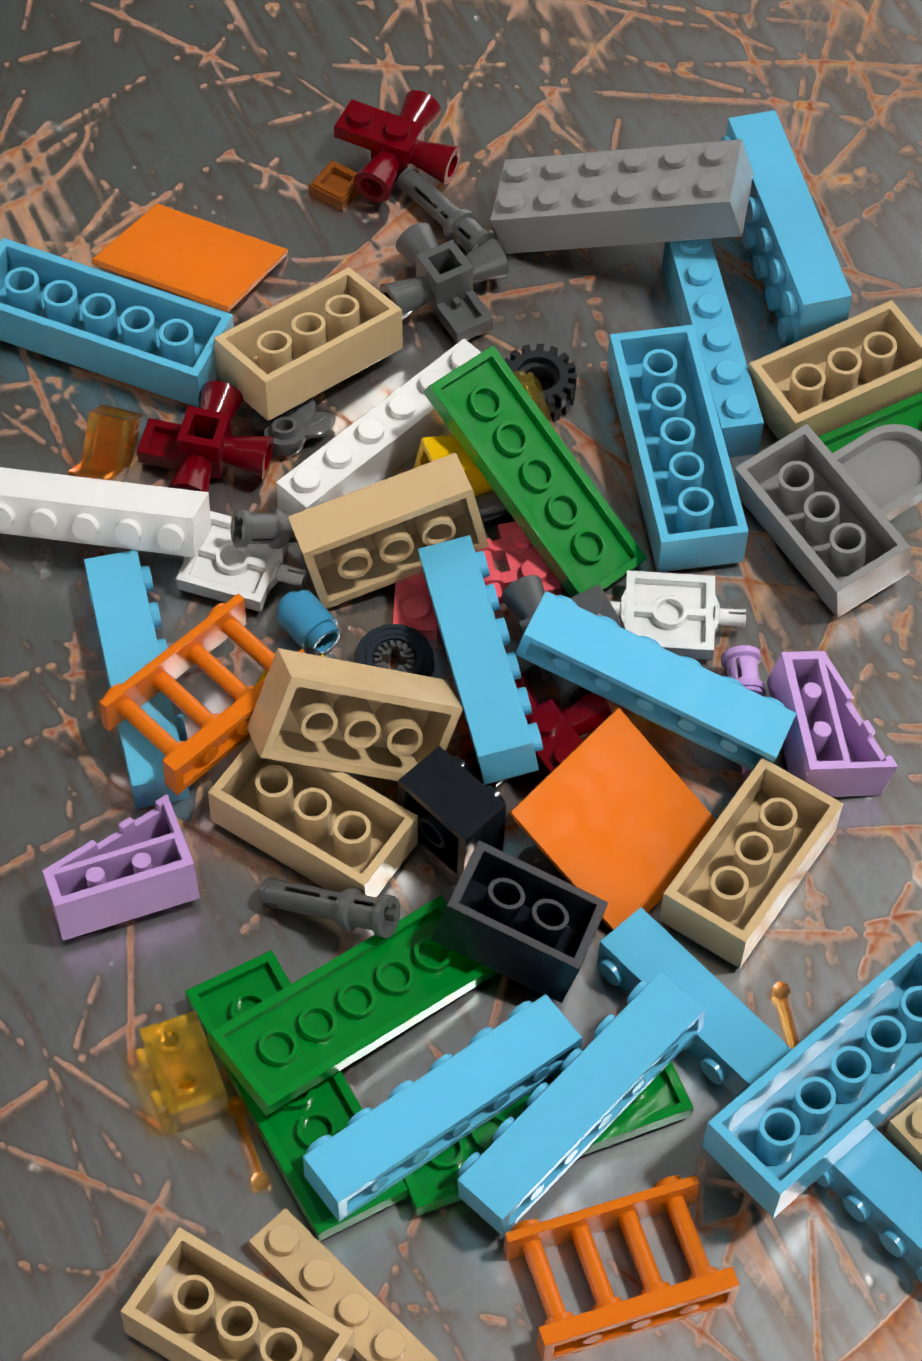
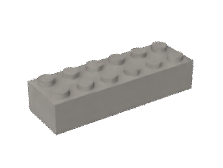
(623, 197)

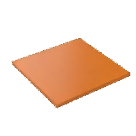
(191, 257)
(615, 819)

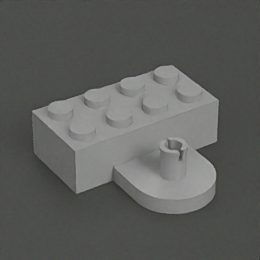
(837, 507)

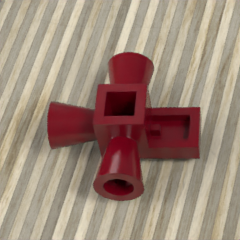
(396, 143)
(205, 441)
(558, 729)

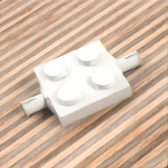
(225, 570)
(675, 611)

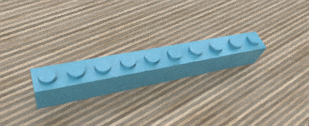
(739, 1048)

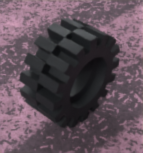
(551, 368)

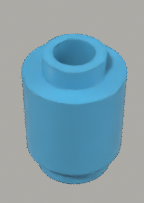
(308, 621)

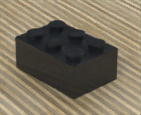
(520, 921)

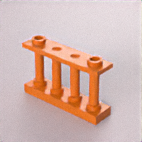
(218, 732)
(610, 1316)

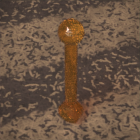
(782, 991)
(260, 1179)

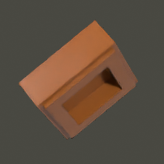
(334, 186)

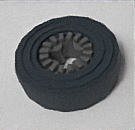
(400, 642)

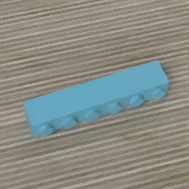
(702, 301)
(129, 643)
(478, 659)
(655, 682)
(580, 1102)
(440, 1107)

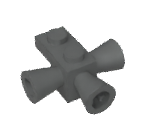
(447, 280)
(523, 599)

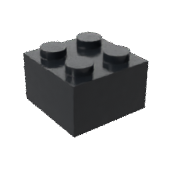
(452, 809)

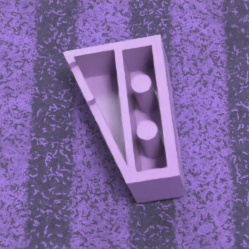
(827, 738)
(124, 875)

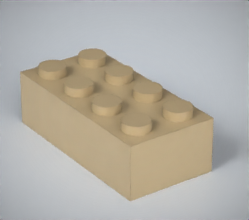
(308, 343)
(840, 373)
(376, 531)
(350, 715)
(314, 821)
(750, 862)
(216, 1309)

